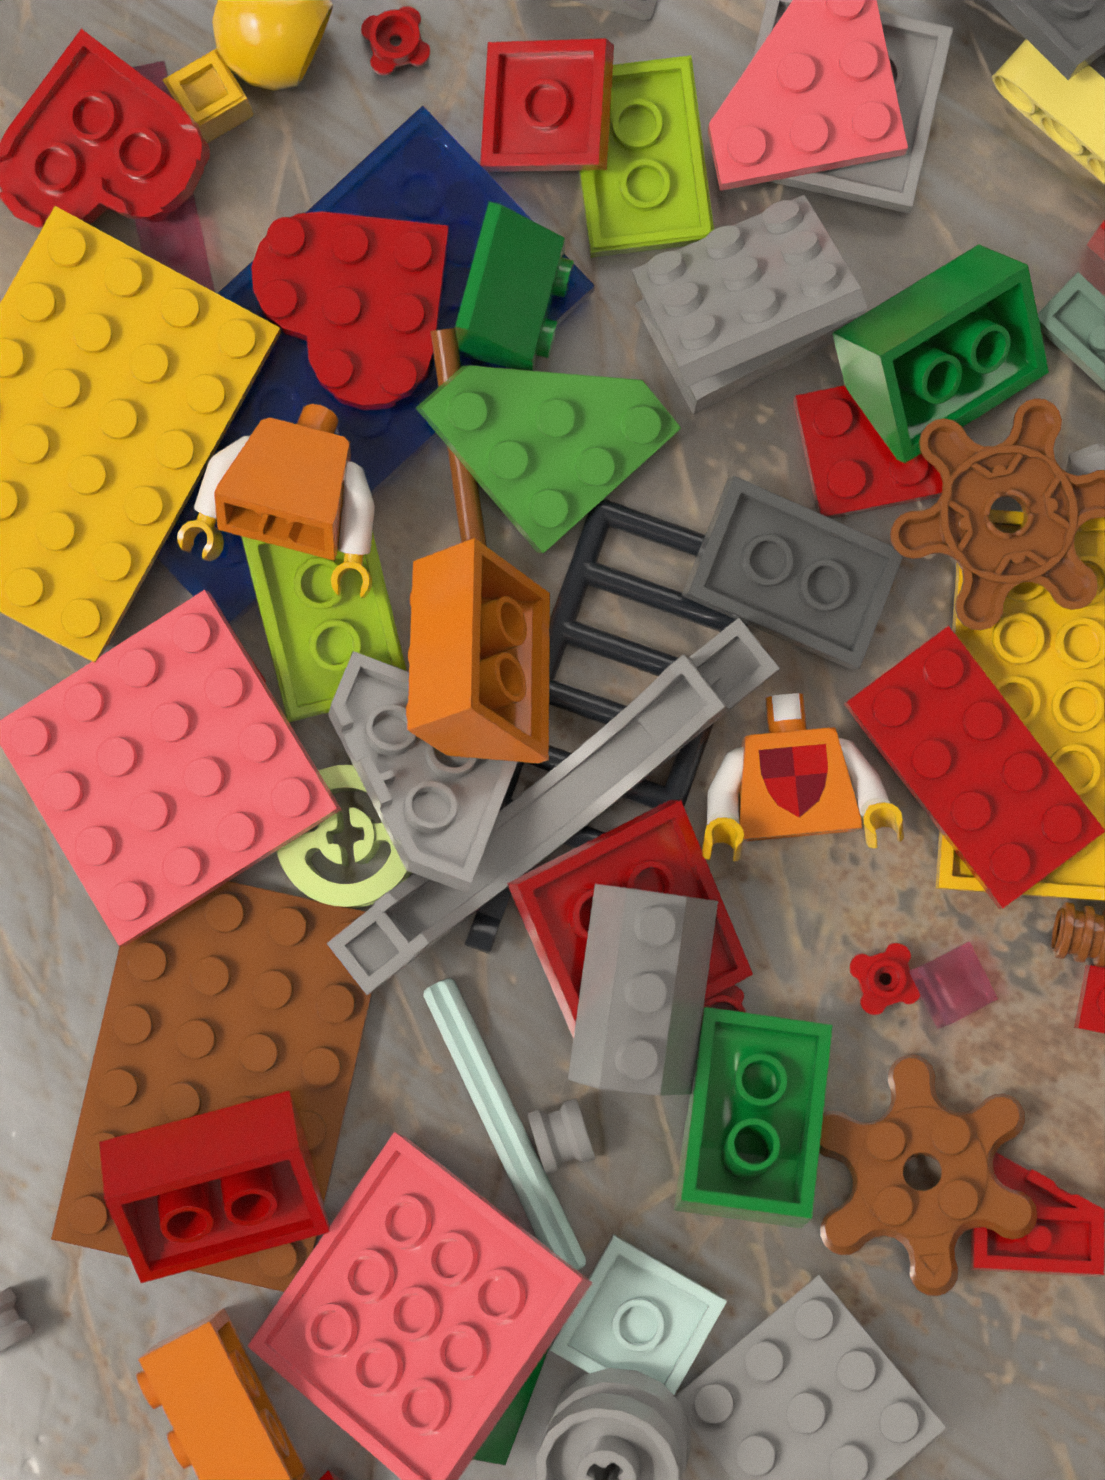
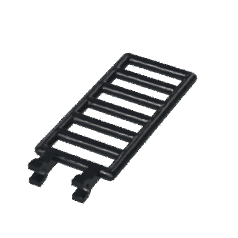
(565, 630)

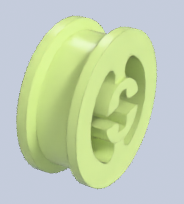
(297, 855)

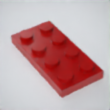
(974, 767)

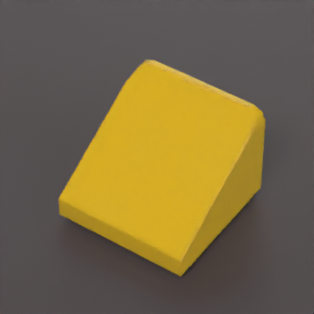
(210, 95)

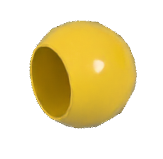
(270, 39)

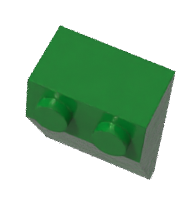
(754, 1118)

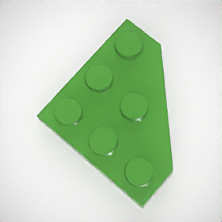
(547, 440)

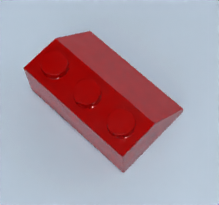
(212, 1187)

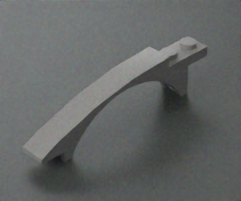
(569, 797)

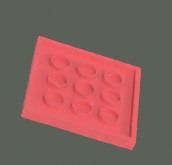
(165, 768)
(418, 1315)

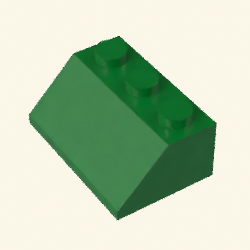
(944, 348)

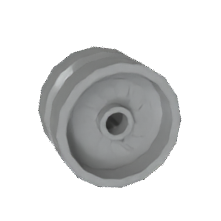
(615, 1429)

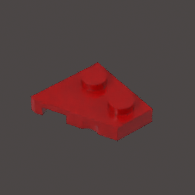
(1065, 1236)

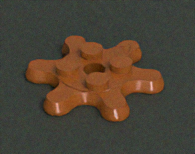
(960, 525)
(935, 1218)

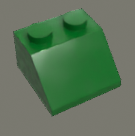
(512, 291)

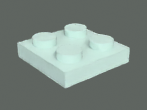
(638, 1317)

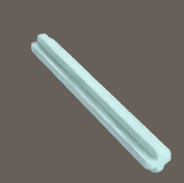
(502, 1121)

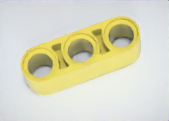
(1062, 108)

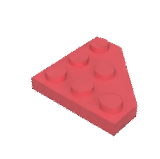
(810, 98)

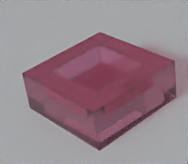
(953, 985)

